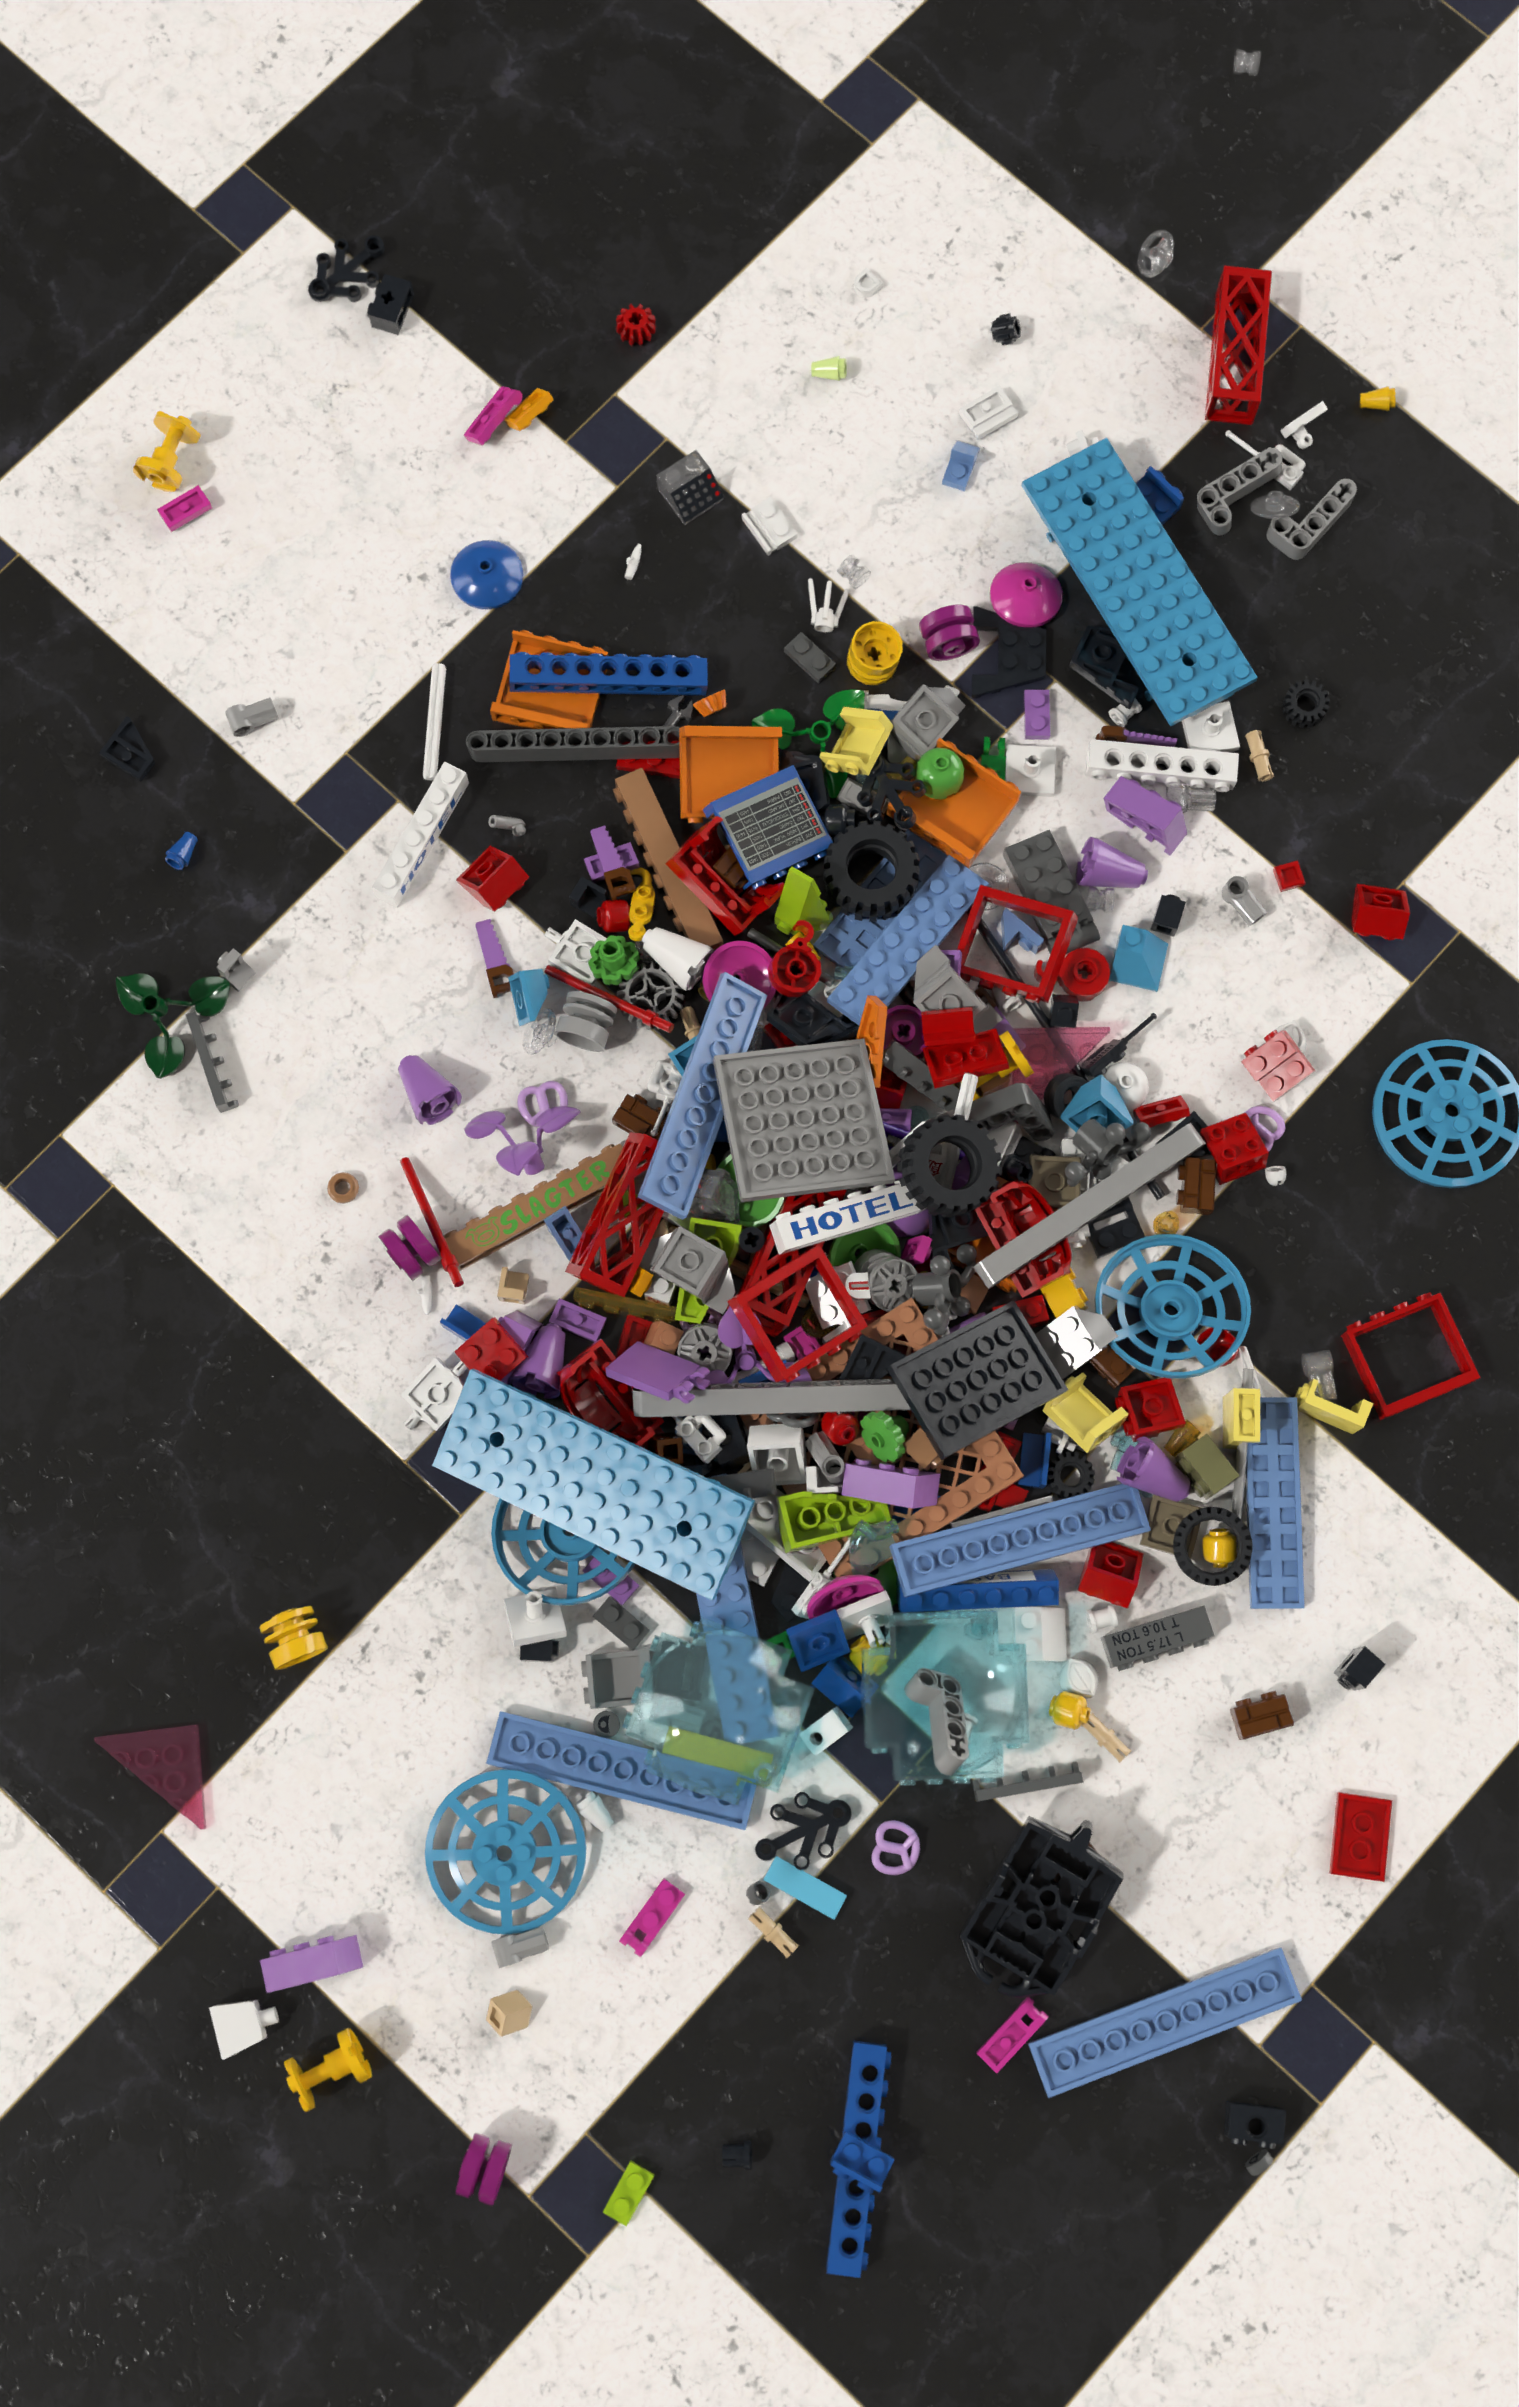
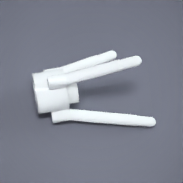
(825, 619)

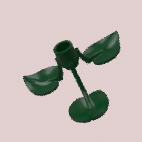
(140, 996)

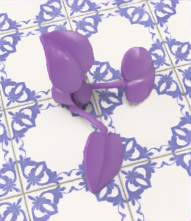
(523, 1155)
(734, 1336)

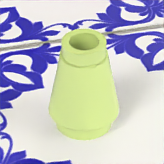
(830, 368)

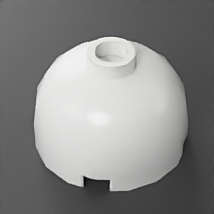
(1130, 1083)

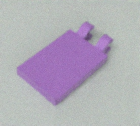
(658, 1372)

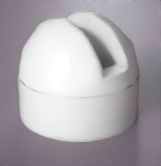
(1275, 1175)

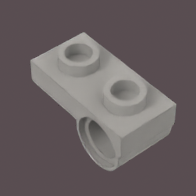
(234, 969)

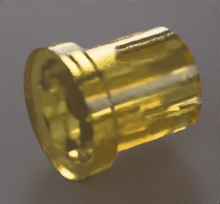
(1160, 1228)

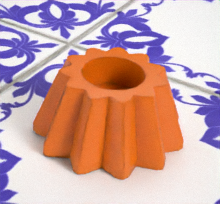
(711, 703)

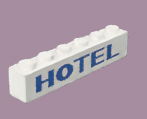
(420, 835)
(842, 1217)

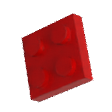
(491, 1351)

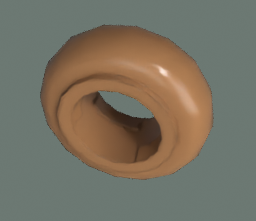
(350, 1195)

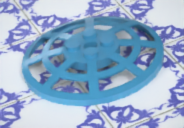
(1438, 1121)
(1180, 1296)
(559, 1547)
(520, 1841)

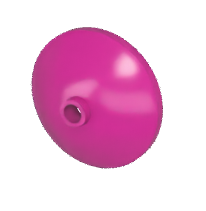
(1024, 604)
(739, 959)
(841, 1593)

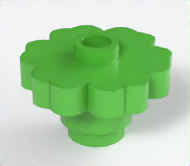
(614, 960)
(885, 1435)

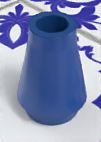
(180, 853)

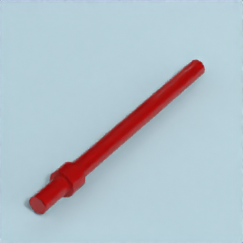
(647, 1016)
(448, 1260)

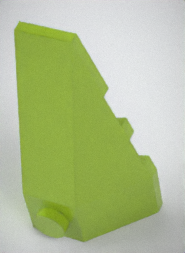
(801, 902)
(724, 1237)
(817, 1519)

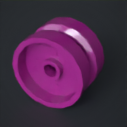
(949, 632)
(907, 1022)
(407, 1249)
(482, 2168)

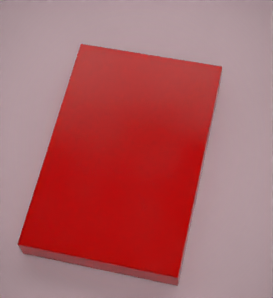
(951, 1061)
(1360, 1837)

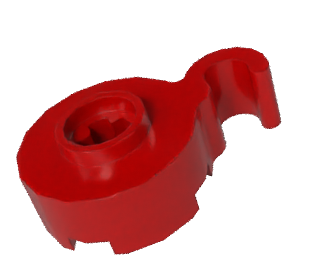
(797, 955)
(1071, 981)

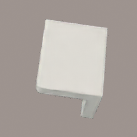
(817, 1482)

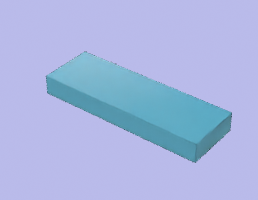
(805, 1887)

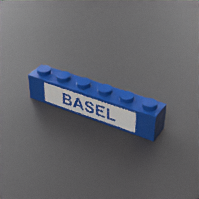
(996, 1590)

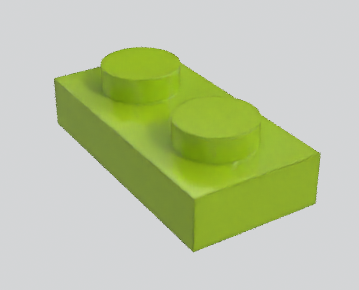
(628, 2193)

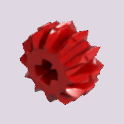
(636, 324)

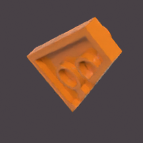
(873, 1031)

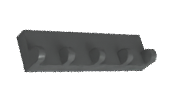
(209, 1063)
(916, 1073)
(751, 1484)
(1027, 1785)

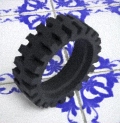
(1239, 1528)

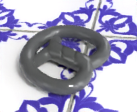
(791, 1419)

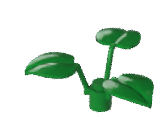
(819, 731)

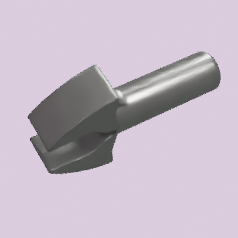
(676, 714)

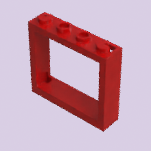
(1010, 987)
(1451, 1334)
(760, 1339)

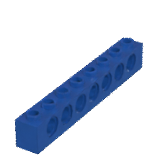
(596, 682)
(841, 2261)

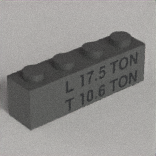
(1157, 1637)

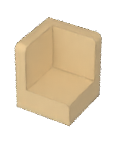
(513, 1286)
(509, 2013)

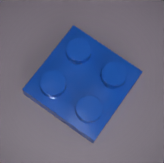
(818, 1640)

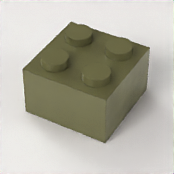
(1206, 1467)

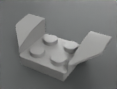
(922, 722)
(942, 988)
(692, 1266)
(1075, 1339)

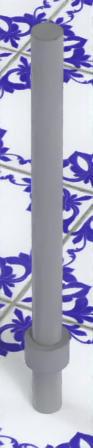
(1241, 1457)

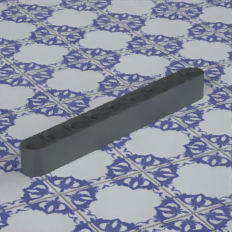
(566, 738)

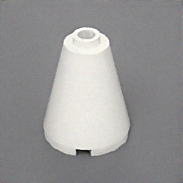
(677, 955)

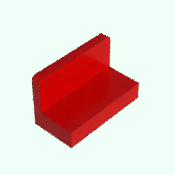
(948, 1026)

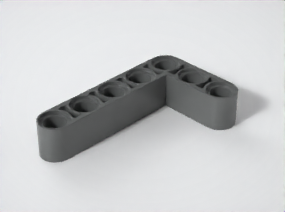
(1012, 1104)

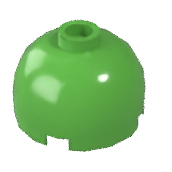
(940, 772)

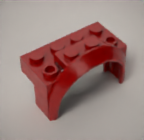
(708, 886)
(998, 1220)
(591, 1405)

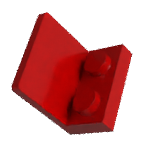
(1235, 1148)

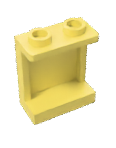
(859, 741)
(1331, 1413)
(1084, 1415)
(1241, 1417)

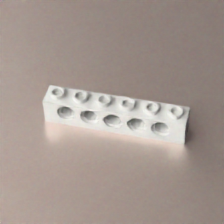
(1223, 763)

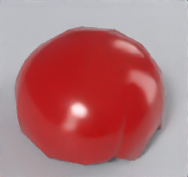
(1221, 1345)

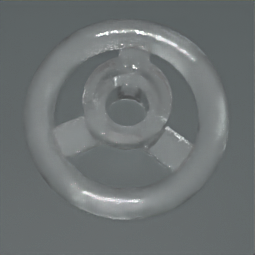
(1160, 255)
(543, 1033)

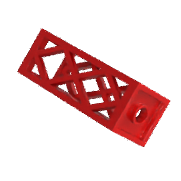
(1241, 287)
(643, 1223)
(760, 1265)

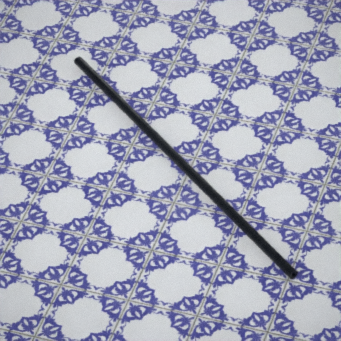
(1045, 1023)

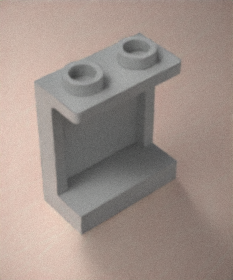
(613, 1677)

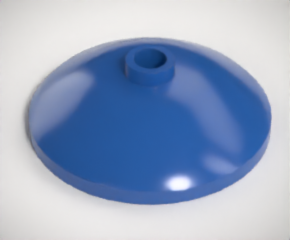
(491, 586)

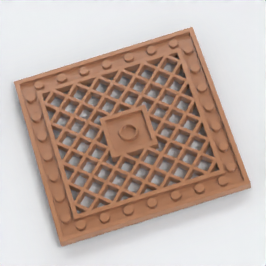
(1000, 1465)

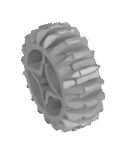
(659, 993)

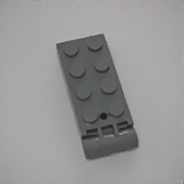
(1046, 878)

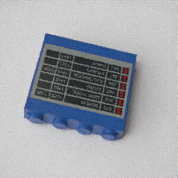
(771, 826)

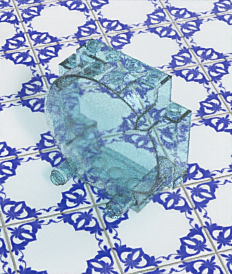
(991, 1683)
(718, 1711)

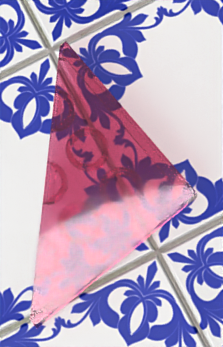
(1054, 1052)
(165, 1762)

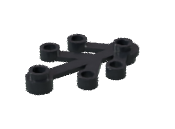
(344, 272)
(888, 789)
(807, 1828)

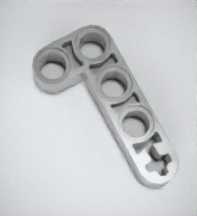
(1242, 487)
(1317, 517)
(946, 1715)

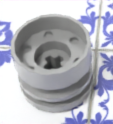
(585, 1021)
(888, 1278)
(700, 1336)

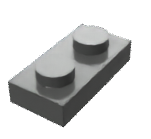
(810, 657)
(621, 1623)

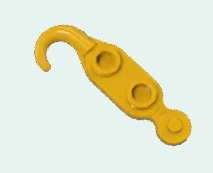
(641, 905)

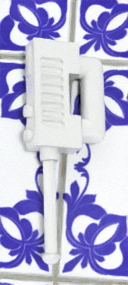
(1289, 474)
(665, 1091)
(704, 1448)
(817, 1582)

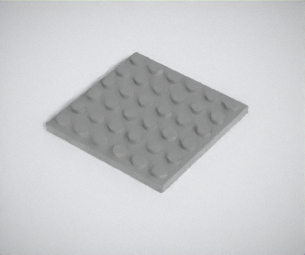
(803, 1120)

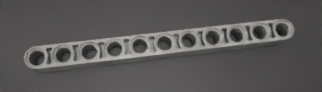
(1088, 1206)
(776, 1398)

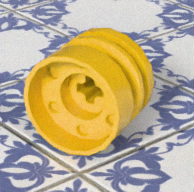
(883, 644)
(293, 1637)

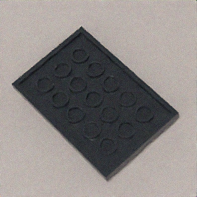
(977, 1379)

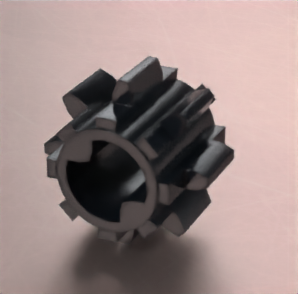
(1006, 329)

